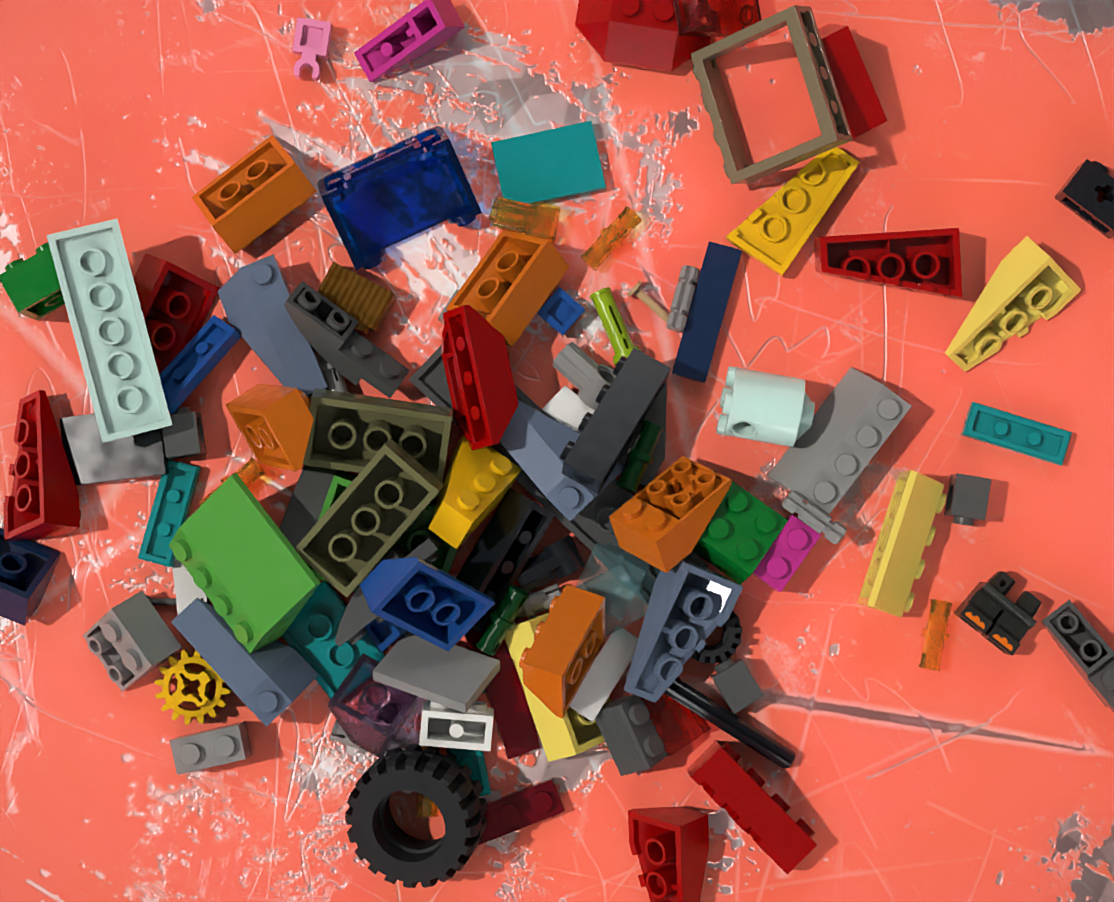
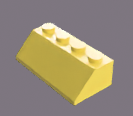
(901, 543)
(558, 736)

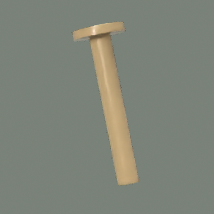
(648, 301)

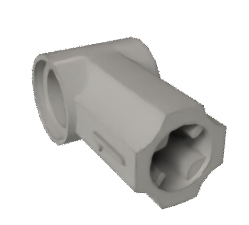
(583, 373)

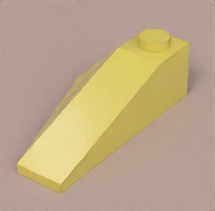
(1018, 294)

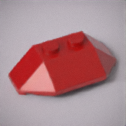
(636, 33)
(477, 376)

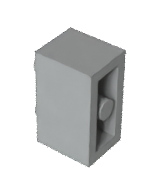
(211, 748)

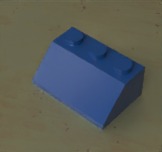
(424, 600)

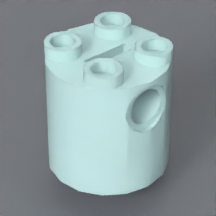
(764, 407)

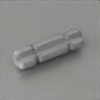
(682, 298)
(814, 517)

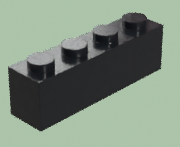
(615, 420)
(504, 548)

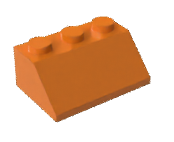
(254, 194)
(512, 282)
(274, 424)
(564, 648)

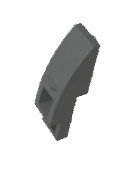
(334, 338)
(358, 613)
(1084, 650)

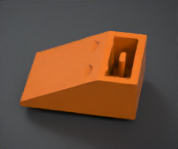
(670, 513)

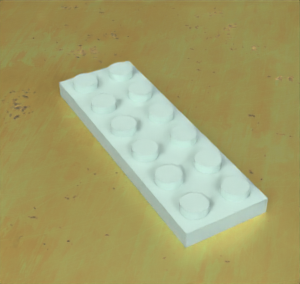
(109, 330)

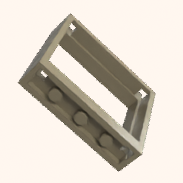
(818, 81)

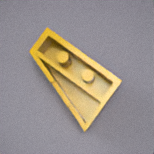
(472, 489)

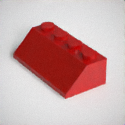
(172, 306)

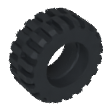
(392, 849)

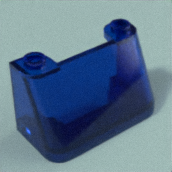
(397, 195)

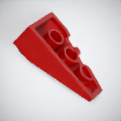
(43, 489)

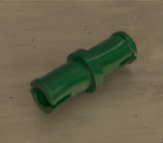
(639, 456)
(502, 620)

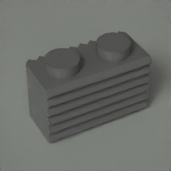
(630, 734)

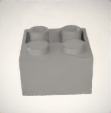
(131, 640)

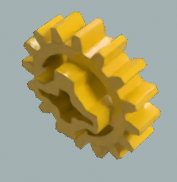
(203, 700)

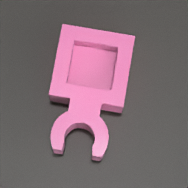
(311, 42)

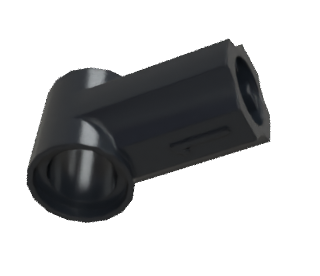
(555, 562)

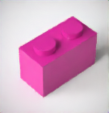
(786, 553)

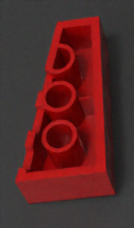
(902, 259)
(752, 806)

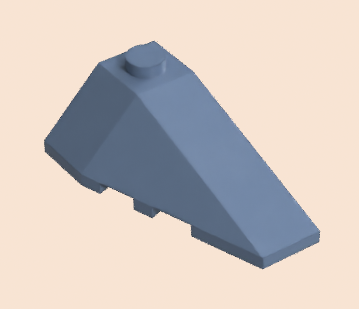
(257, 312)
(537, 446)
(678, 619)
(262, 680)

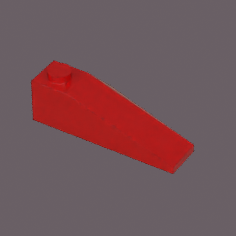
(671, 851)

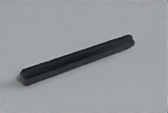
(731, 723)

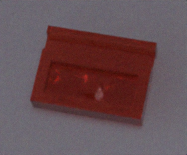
(675, 723)

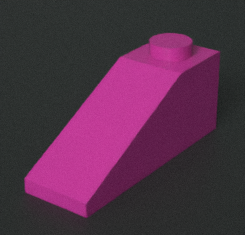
(409, 38)

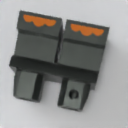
(996, 616)

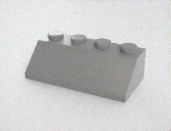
(841, 440)

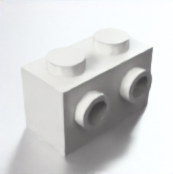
(455, 729)

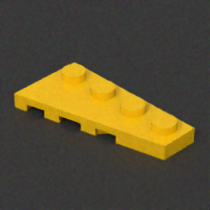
(788, 217)

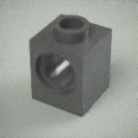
(185, 435)
(967, 498)
(736, 684)

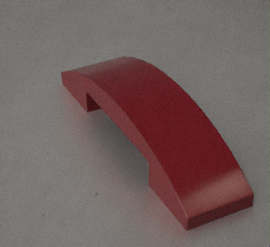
(509, 702)

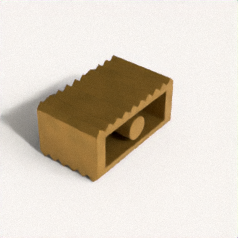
(357, 297)

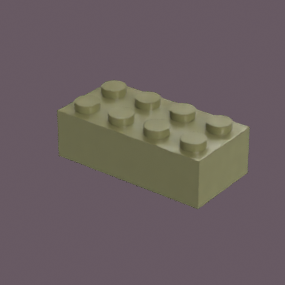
(354, 427)
(368, 517)

